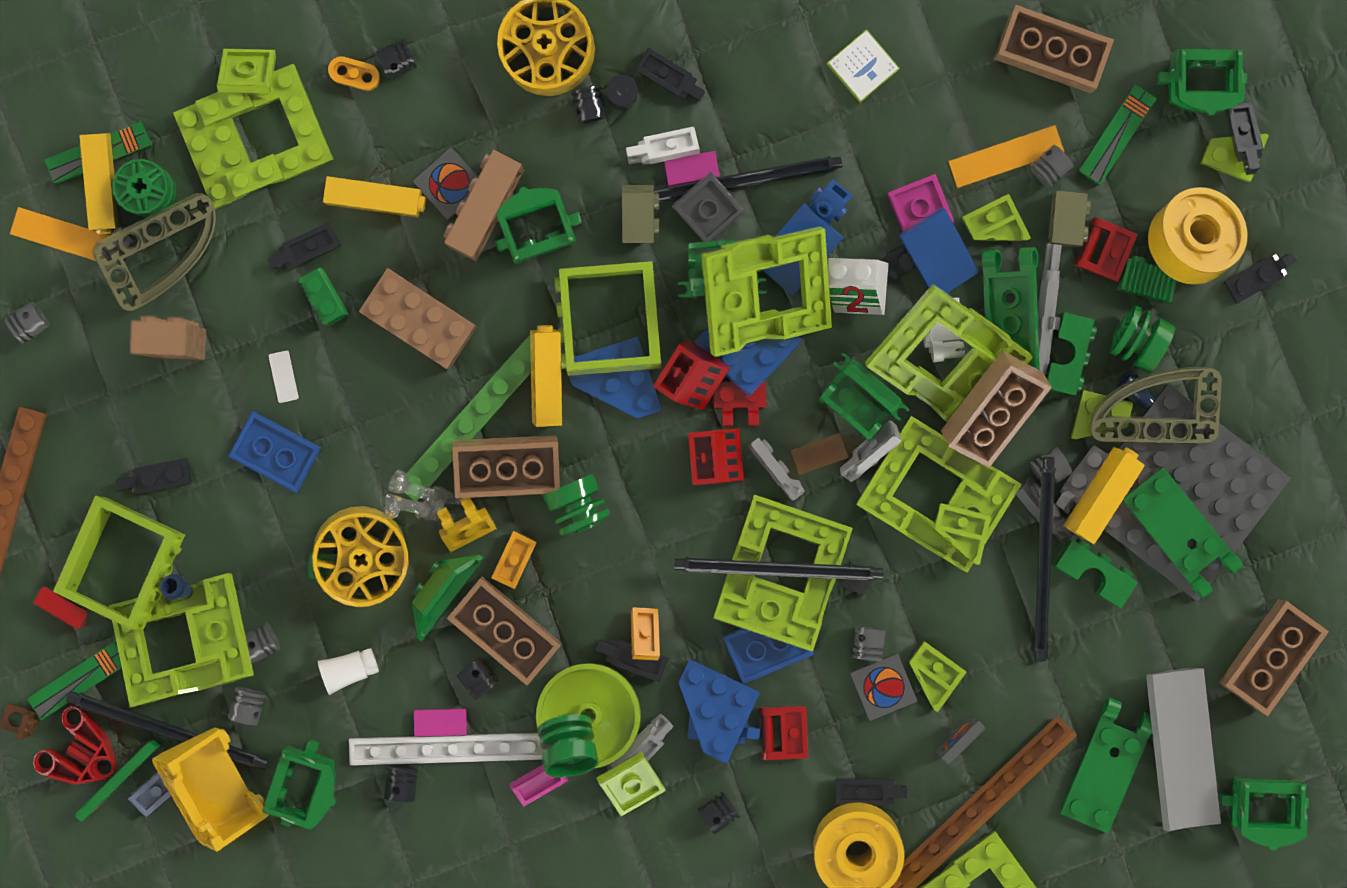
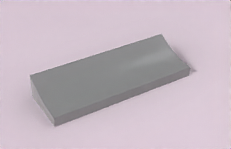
(1183, 748)

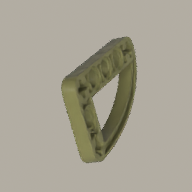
(144, 240)
(1166, 423)

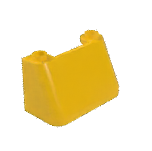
(209, 789)

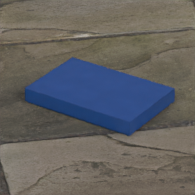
(805, 218)
(939, 252)
(274, 452)
(760, 655)

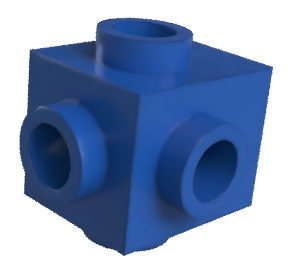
(830, 201)

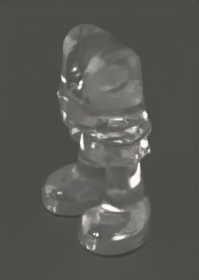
(433, 498)

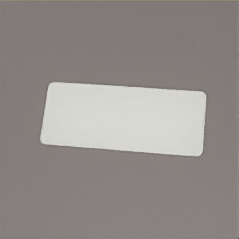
(283, 376)

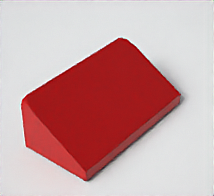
(61, 608)

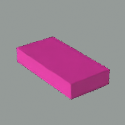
(691, 168)
(440, 722)
(535, 785)

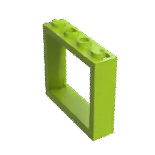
(612, 365)
(85, 546)

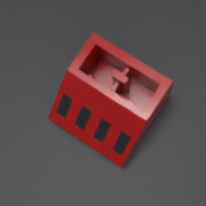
(691, 375)
(715, 456)

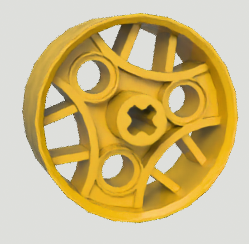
(556, 52)
(363, 567)

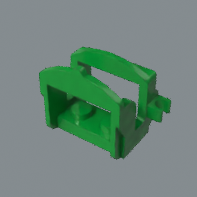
(1205, 101)
(529, 202)
(695, 285)
(855, 406)
(322, 794)
(1268, 833)

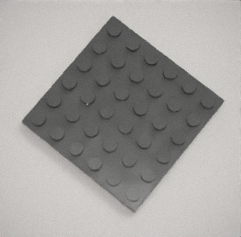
(1221, 478)

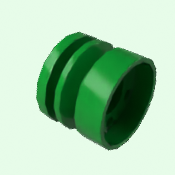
(156, 197)
(1138, 337)
(576, 505)
(568, 745)

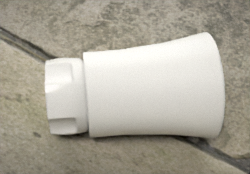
(347, 669)

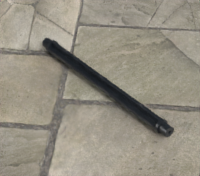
(758, 176)
(1044, 558)
(778, 569)
(156, 726)

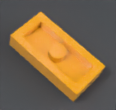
(514, 559)
(645, 634)

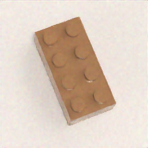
(1053, 49)
(479, 213)
(418, 319)
(168, 338)
(995, 409)
(505, 466)
(504, 631)
(1273, 657)

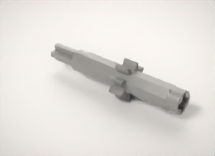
(1047, 303)

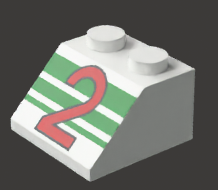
(857, 285)

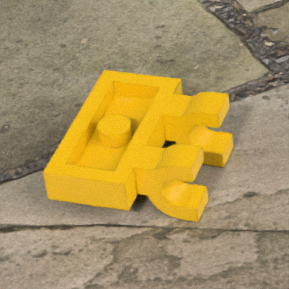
(467, 529)

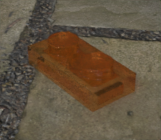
(819, 453)

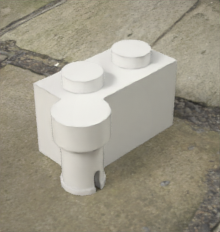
(943, 343)

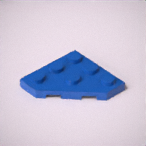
(754, 361)
(625, 390)
(716, 708)

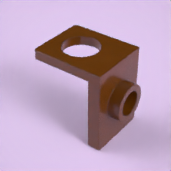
(28, 723)

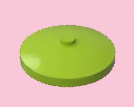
(600, 695)

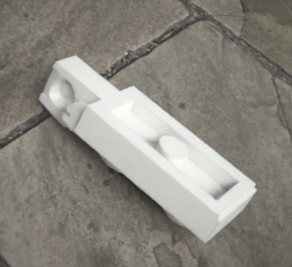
(664, 147)

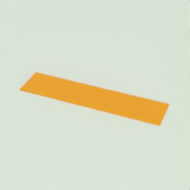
(1003, 156)
(55, 233)

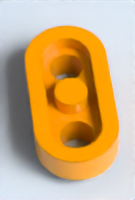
(355, 73)

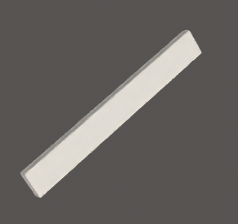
(444, 749)

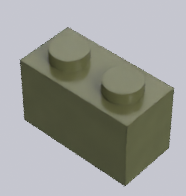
(638, 213)
(1068, 219)

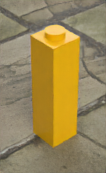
(98, 180)
(373, 197)
(546, 376)
(1104, 494)

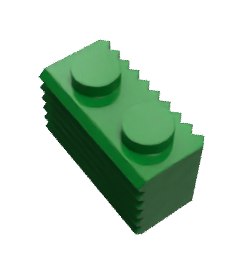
(1146, 281)
(323, 297)

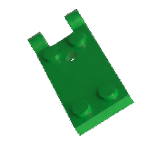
(1021, 316)
(1175, 520)
(1104, 779)

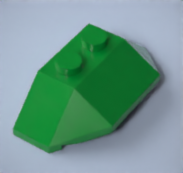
(440, 590)

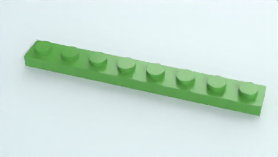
(473, 417)

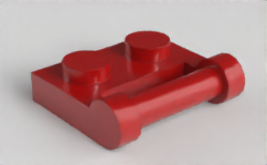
(1114, 251)
(793, 732)

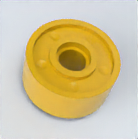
(1197, 236)
(858, 822)

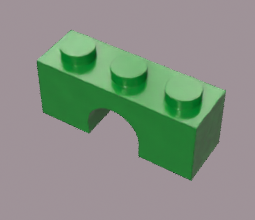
(1077, 333)
(1115, 584)

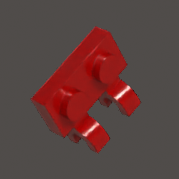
(731, 396)

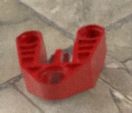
(90, 734)

